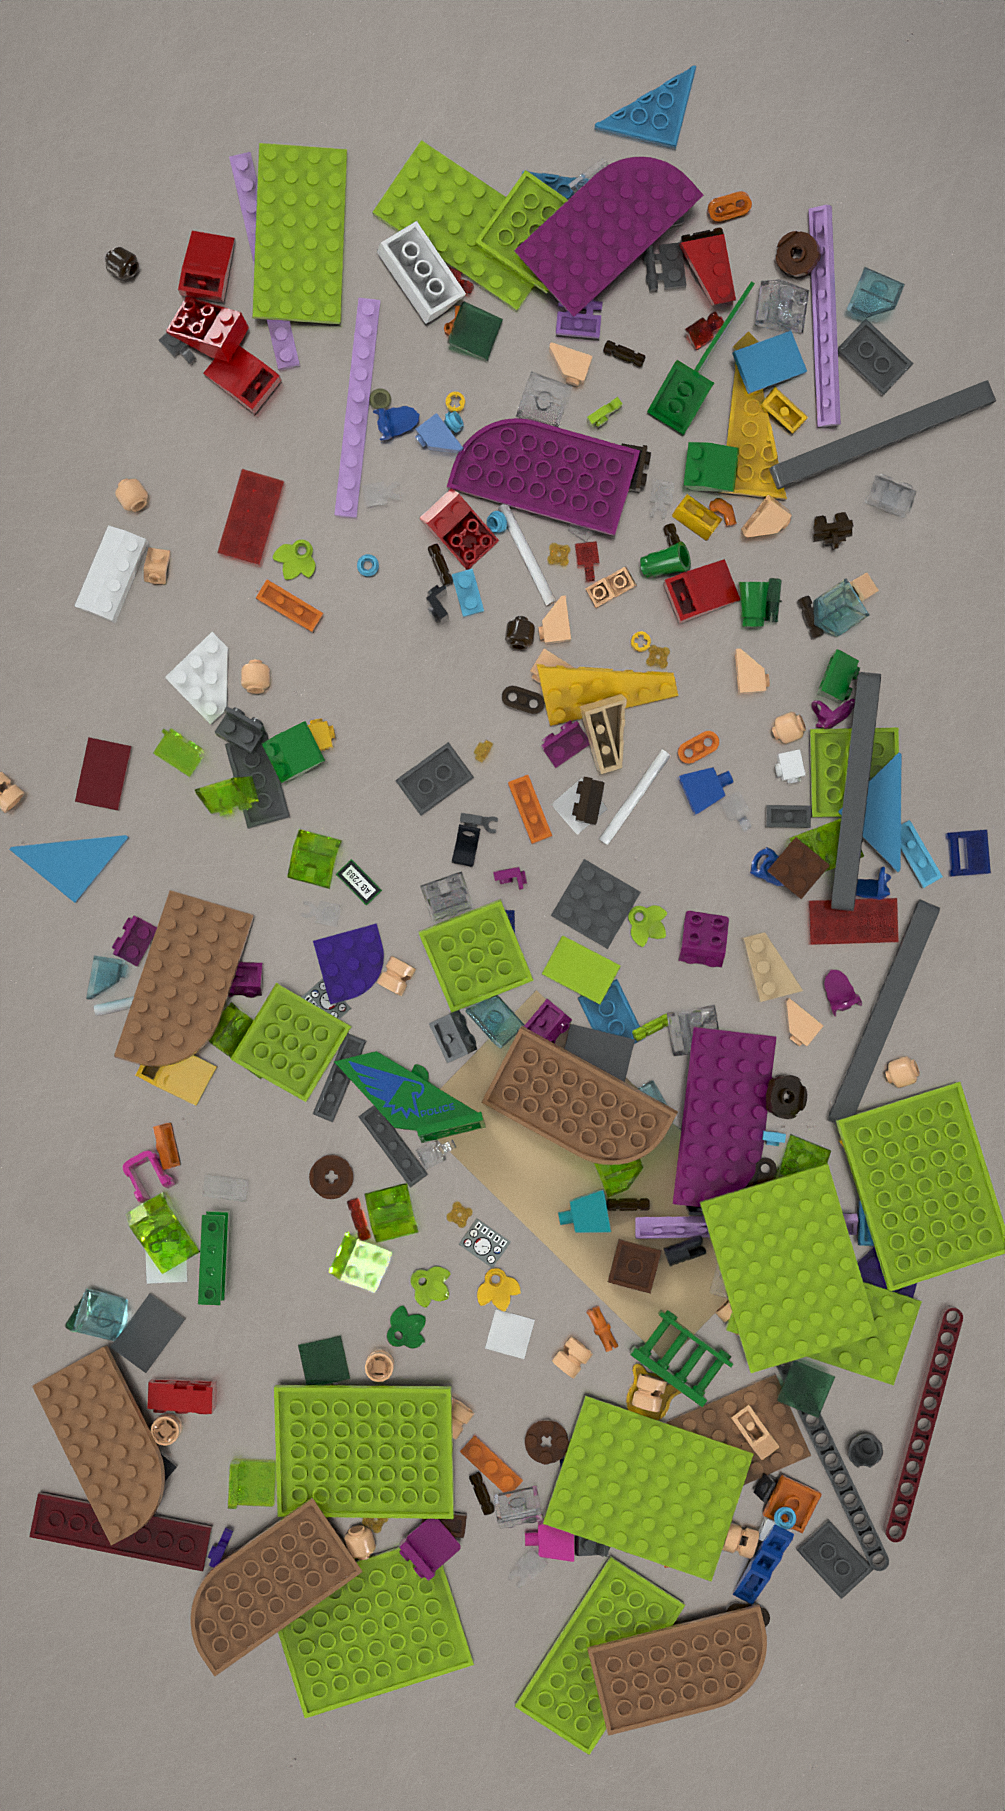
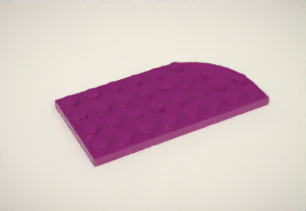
(606, 227)
(547, 472)
(722, 1113)

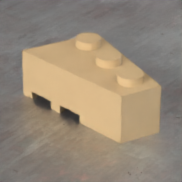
(605, 730)
(768, 969)

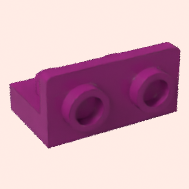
(565, 744)
(506, 875)
(135, 940)
(247, 980)
(549, 1021)

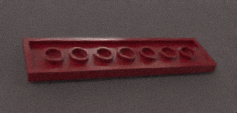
(159, 1541)

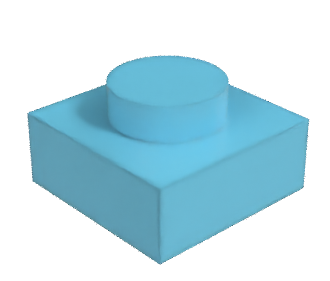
(773, 1138)

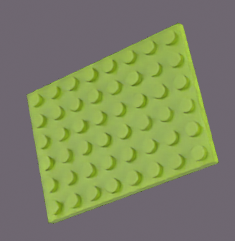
(923, 1186)
(789, 1268)
(365, 1450)
(648, 1488)
(375, 1636)

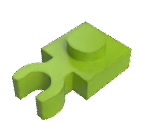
(600, 416)

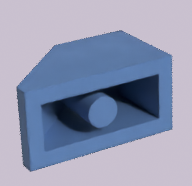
(437, 436)

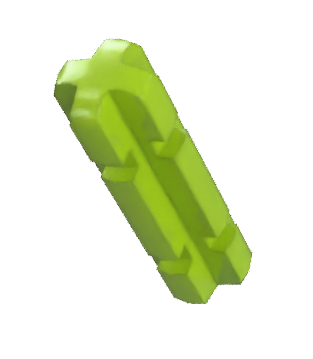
(650, 1027)

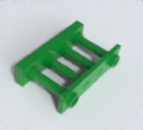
(213, 1258)
(679, 1379)

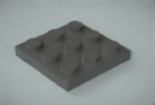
(595, 903)

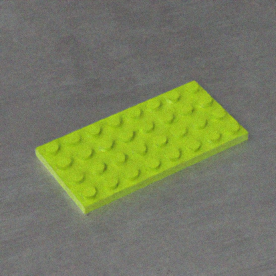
(452, 212)
(299, 233)
(881, 1354)
(564, 1687)

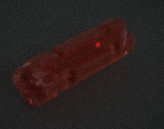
(358, 1219)

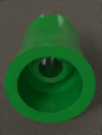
(666, 561)
(753, 603)

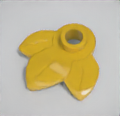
(498, 1292)

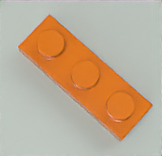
(289, 605)
(530, 809)
(491, 1465)

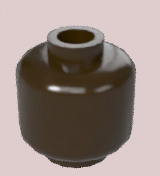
(121, 263)
(520, 633)

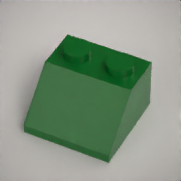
(711, 467)
(838, 676)
(293, 752)

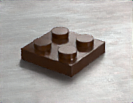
(798, 868)
(634, 1266)

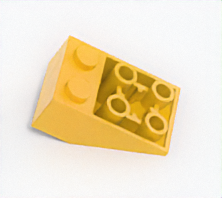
(181, 1079)

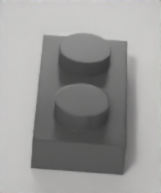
(788, 816)

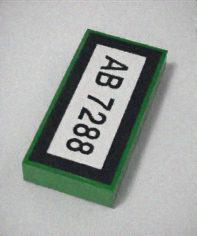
(358, 882)

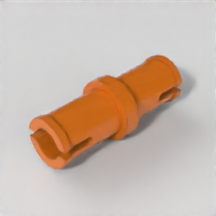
(602, 1329)

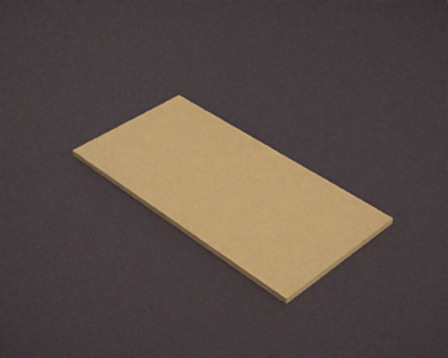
(541, 1177)

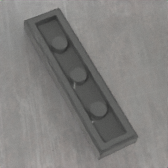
(337, 1081)
(393, 1146)

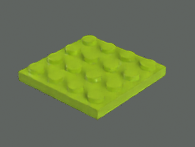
(516, 219)
(830, 761)
(476, 955)
(290, 1042)

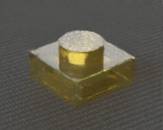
(482, 751)

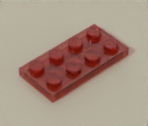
(251, 517)
(869, 922)

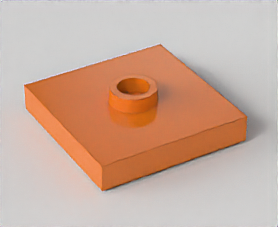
(795, 1496)

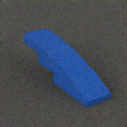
(763, 1564)

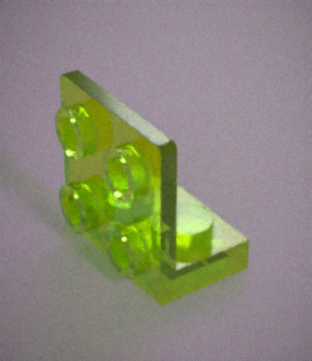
(178, 753)
(360, 1263)
(251, 1483)

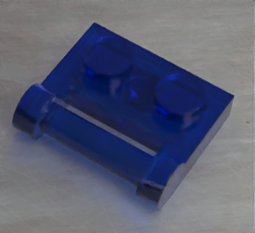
(976, 853)

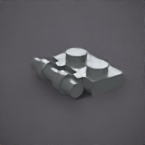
(672, 267)

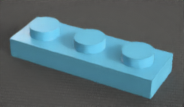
(918, 856)

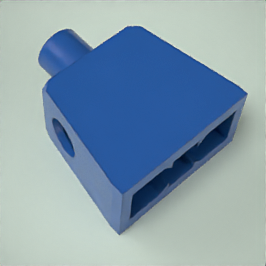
(704, 787)

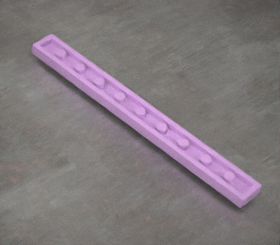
(246, 187)
(825, 319)
(357, 408)
(695, 1226)

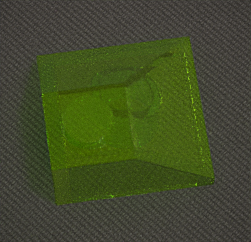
(618, 1177)

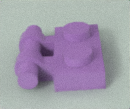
(580, 325)

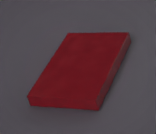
(103, 774)

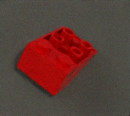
(206, 266)
(209, 328)
(244, 378)
(459, 529)
(701, 590)

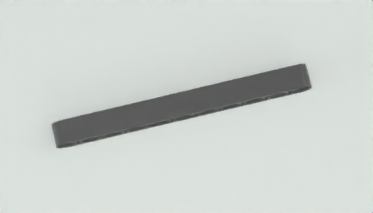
(882, 434)
(856, 791)
(884, 1011)
(845, 1488)

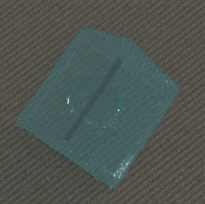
(839, 609)
(495, 1020)
(101, 1315)

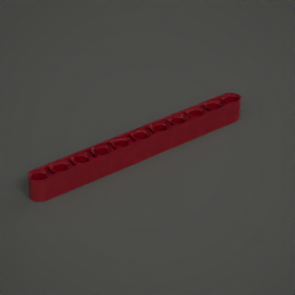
(915, 1433)

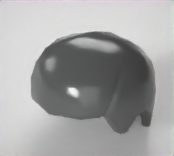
(865, 1450)

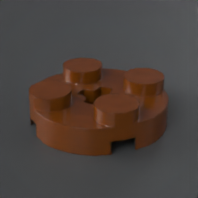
(785, 253)
(322, 1167)
(546, 1454)

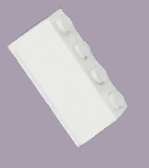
(420, 272)
(112, 573)

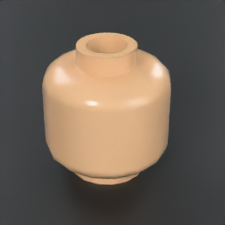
(131, 494)
(255, 677)
(789, 727)
(902, 1072)
(360, 1542)

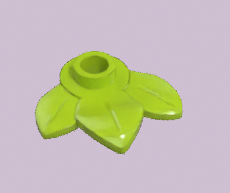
(293, 561)
(649, 926)
(432, 1288)

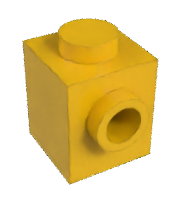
(322, 733)

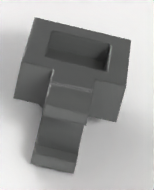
(176, 346)
(474, 820)

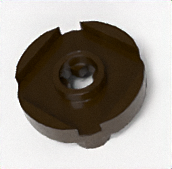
(775, 1096)

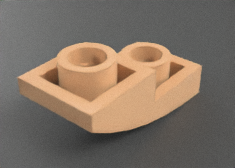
(611, 587)

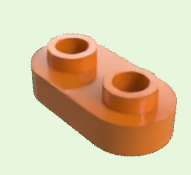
(729, 207)
(698, 748)

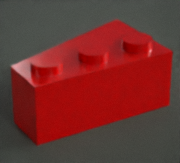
(712, 267)
(182, 1396)

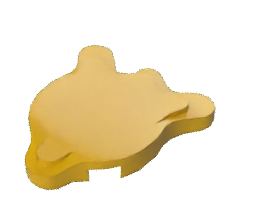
(669, 1394)

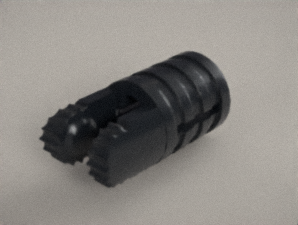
(684, 1251)

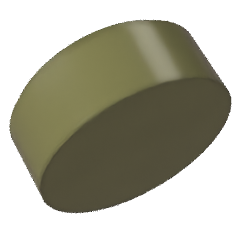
(380, 399)

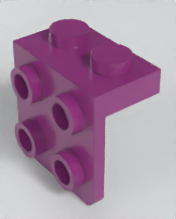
(704, 939)
(429, 1547)

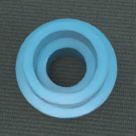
(453, 421)
(497, 522)
(368, 558)
(791, 1517)

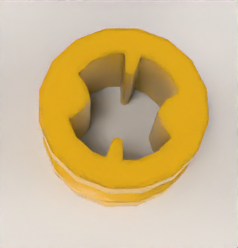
(461, 402)
(646, 637)

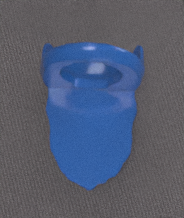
(396, 420)
(768, 862)
(874, 888)

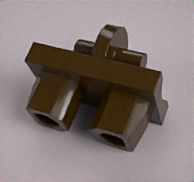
(832, 532)

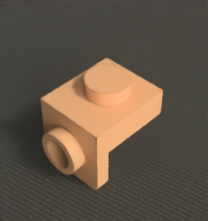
(156, 565)

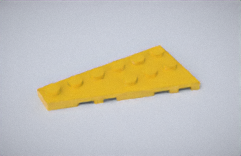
(753, 435)
(570, 688)

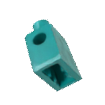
(587, 1213)

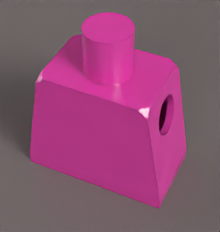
(552, 1542)

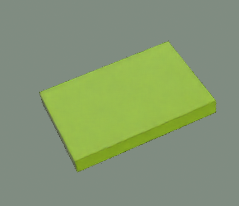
(581, 970)

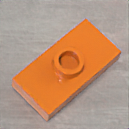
(166, 1146)

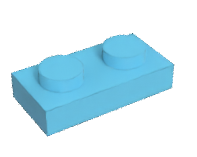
(467, 593)

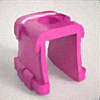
(138, 1160)

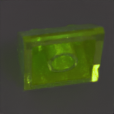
(228, 795)

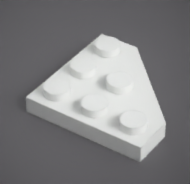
(204, 677)

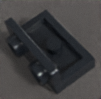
(435, 608)

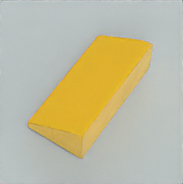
(784, 410)
(696, 517)

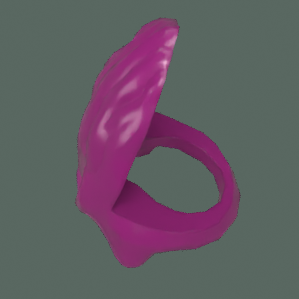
(829, 719)
(840, 992)

